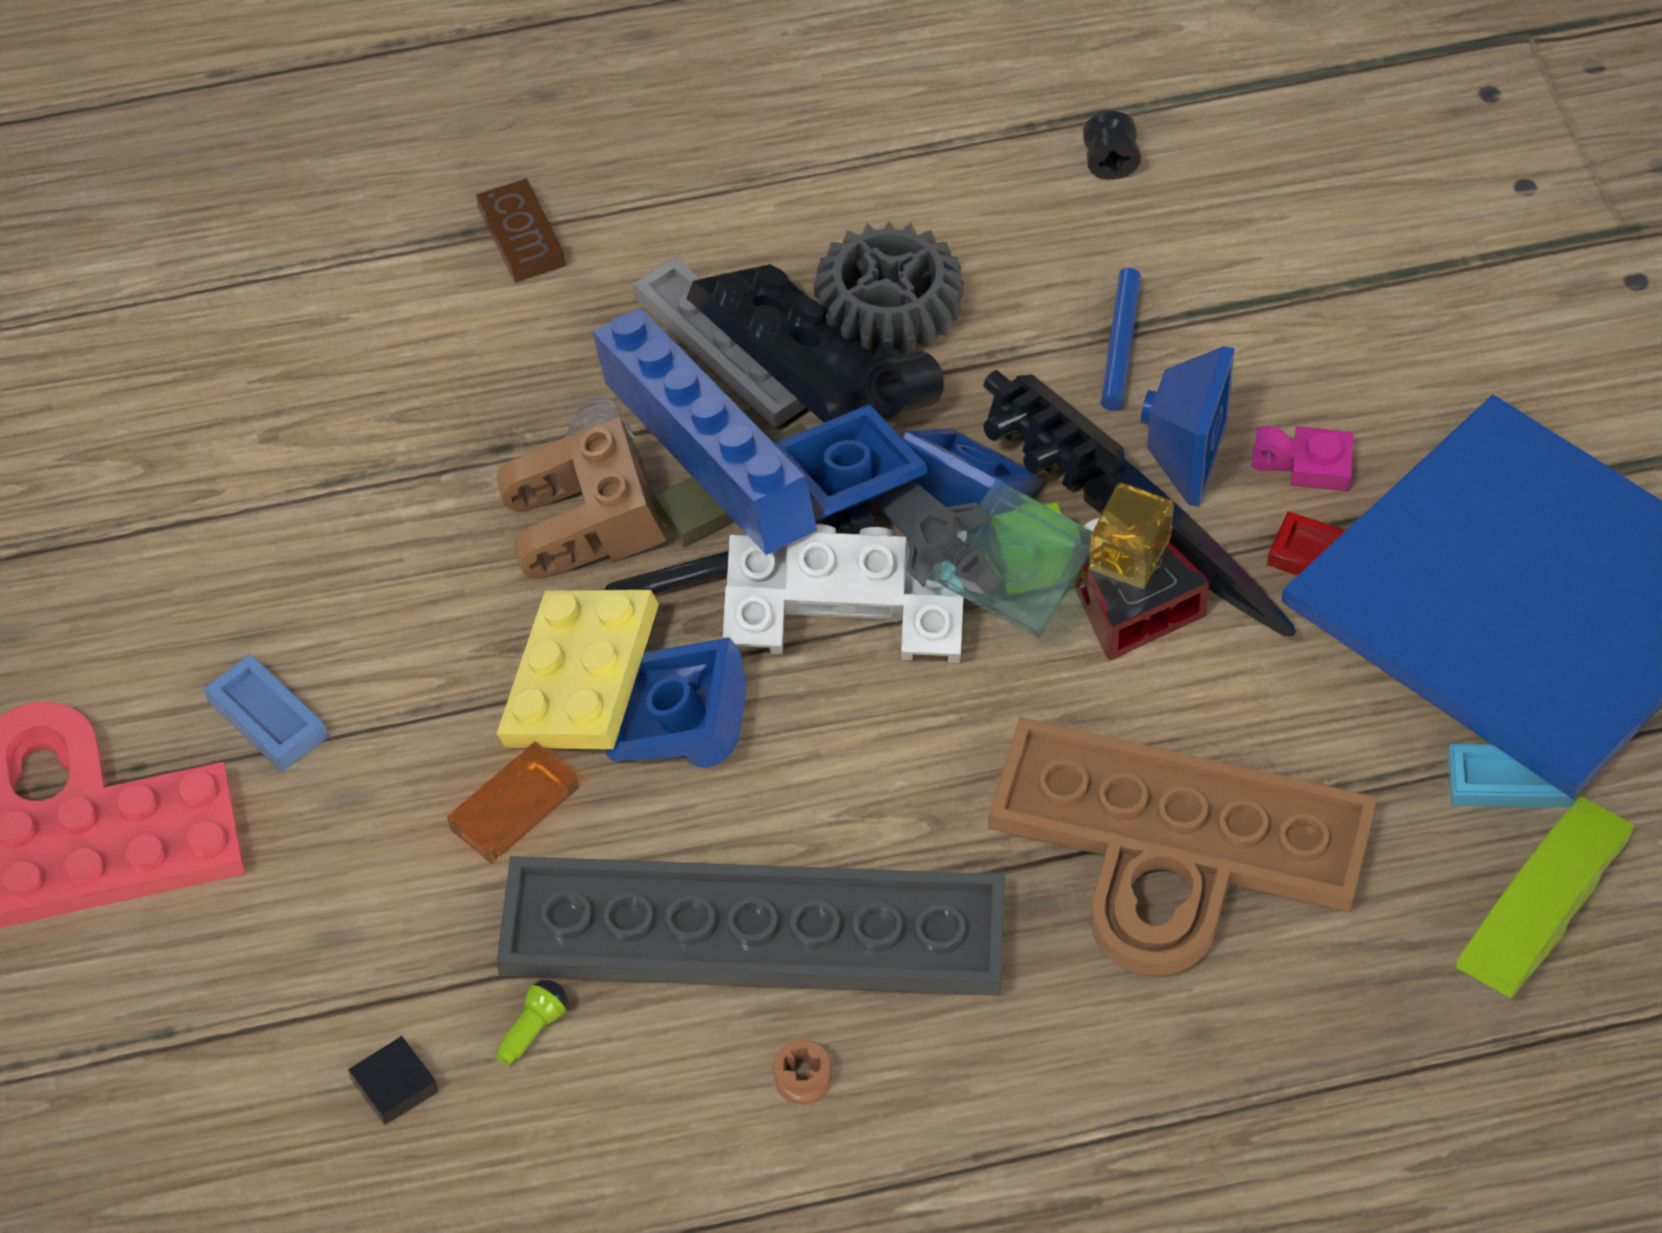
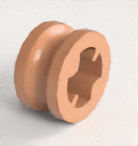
(808, 1090)

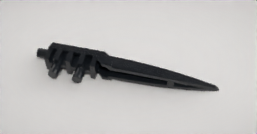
(1067, 440)

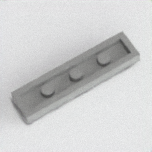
(665, 295)

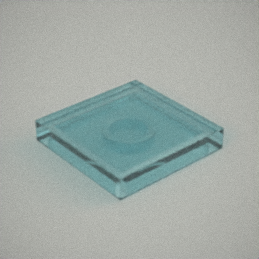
(1034, 553)

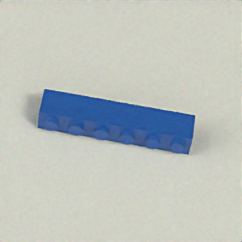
(705, 431)

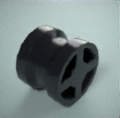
(1111, 145)

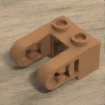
(617, 509)

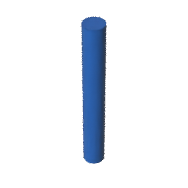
(1120, 339)

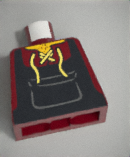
(1133, 616)

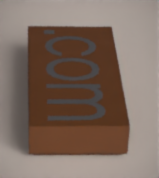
(521, 230)

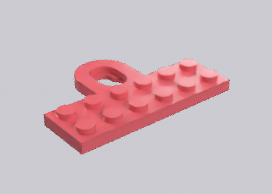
(102, 841)

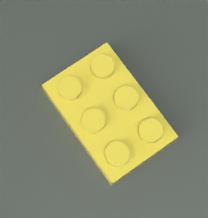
(578, 669)

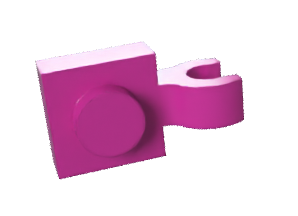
(1314, 456)

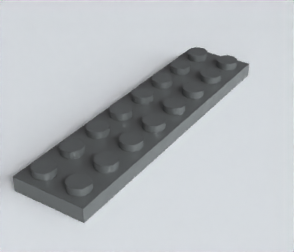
(753, 925)

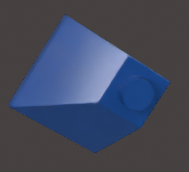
(1190, 419)
(851, 461)

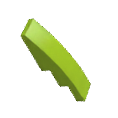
(1544, 897)

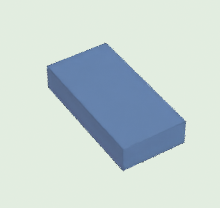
(266, 712)

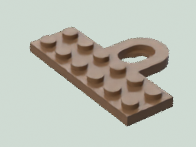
(1180, 816)

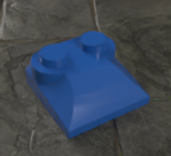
(685, 705)

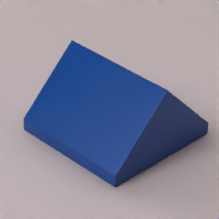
(964, 469)

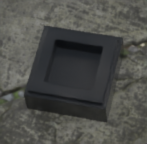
(393, 1080)

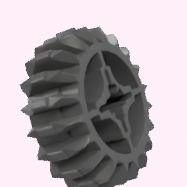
(889, 275)

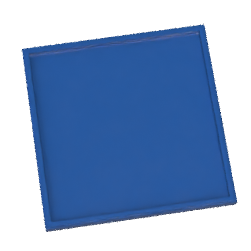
(1507, 593)

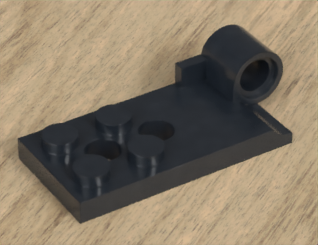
(806, 355)

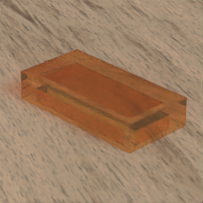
(513, 802)

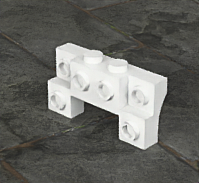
(838, 578)

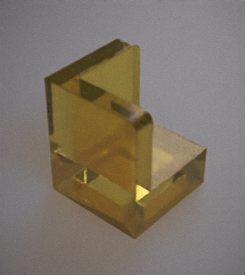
(1131, 535)

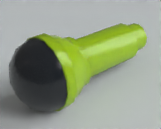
(543, 1004)

